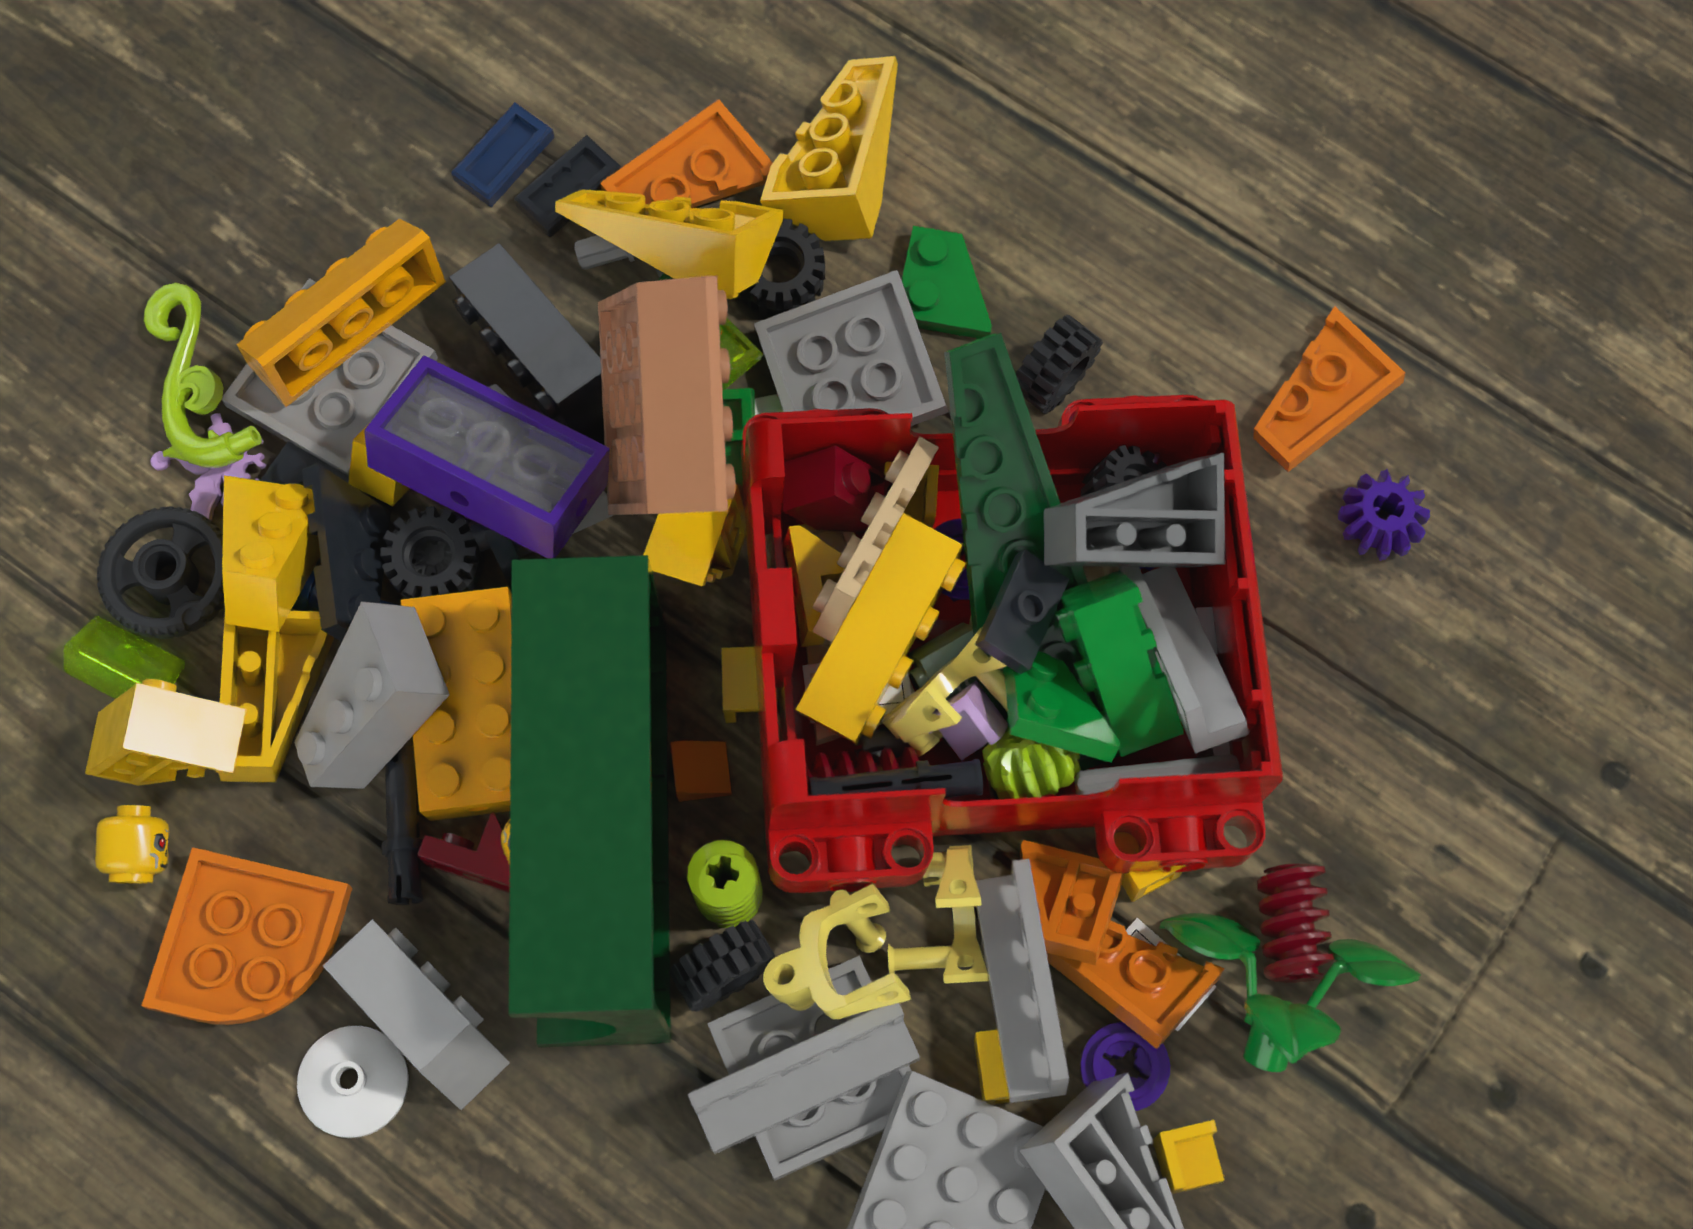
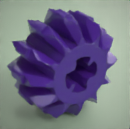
(1401, 526)

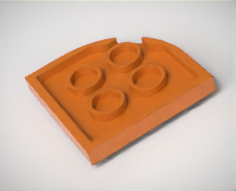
(243, 939)

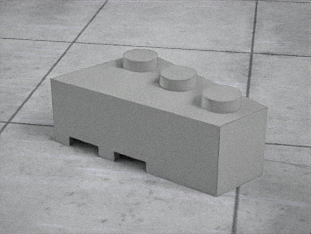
(371, 698)
(416, 1013)
(1100, 1163)

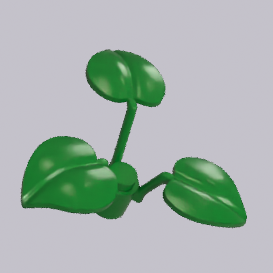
(1279, 1027)

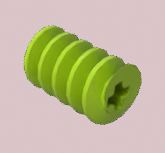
(711, 869)

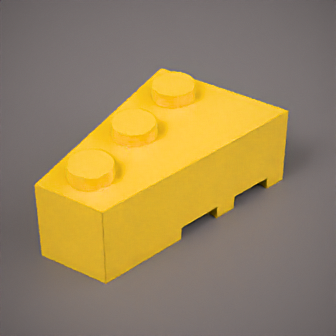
(698, 544)

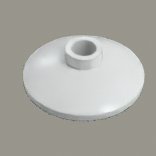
(372, 1100)

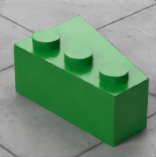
(1119, 661)

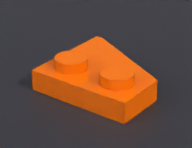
(1073, 899)

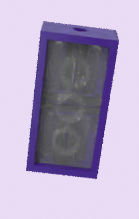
(487, 457)

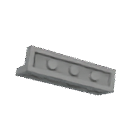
(1188, 660)
(1021, 986)
(804, 1077)

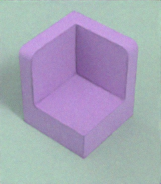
(979, 722)

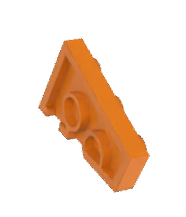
(1330, 388)
(1141, 982)

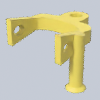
(914, 716)
(957, 890)
(803, 974)

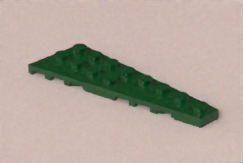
(1001, 488)

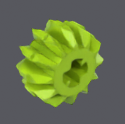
(1028, 767)

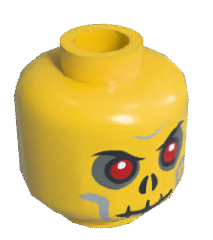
(132, 845)

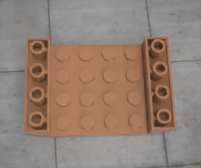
(666, 397)

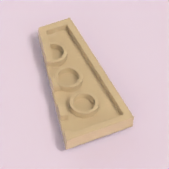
(862, 554)

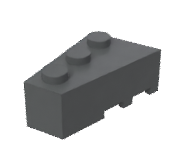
(1147, 521)

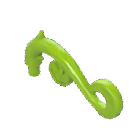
(185, 380)

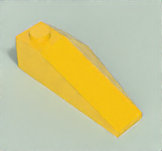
(682, 239)

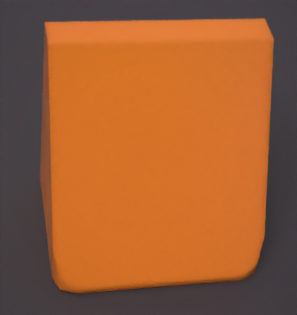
(700, 769)

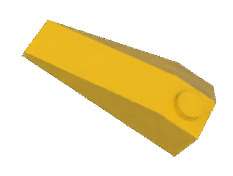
(840, 159)

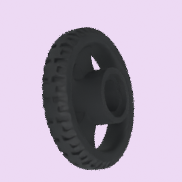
(118, 574)

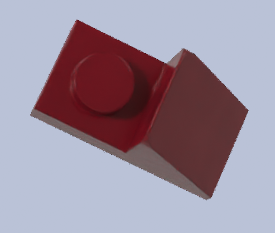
(456, 857)

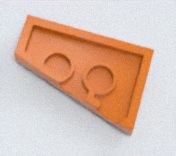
(697, 161)

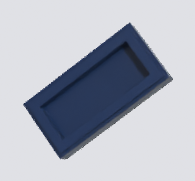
(503, 154)

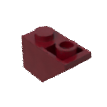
(831, 490)

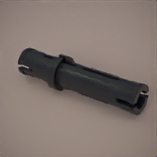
(956, 778)
(402, 828)

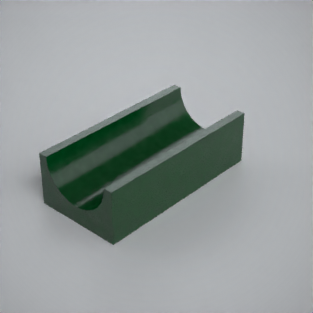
(589, 803)

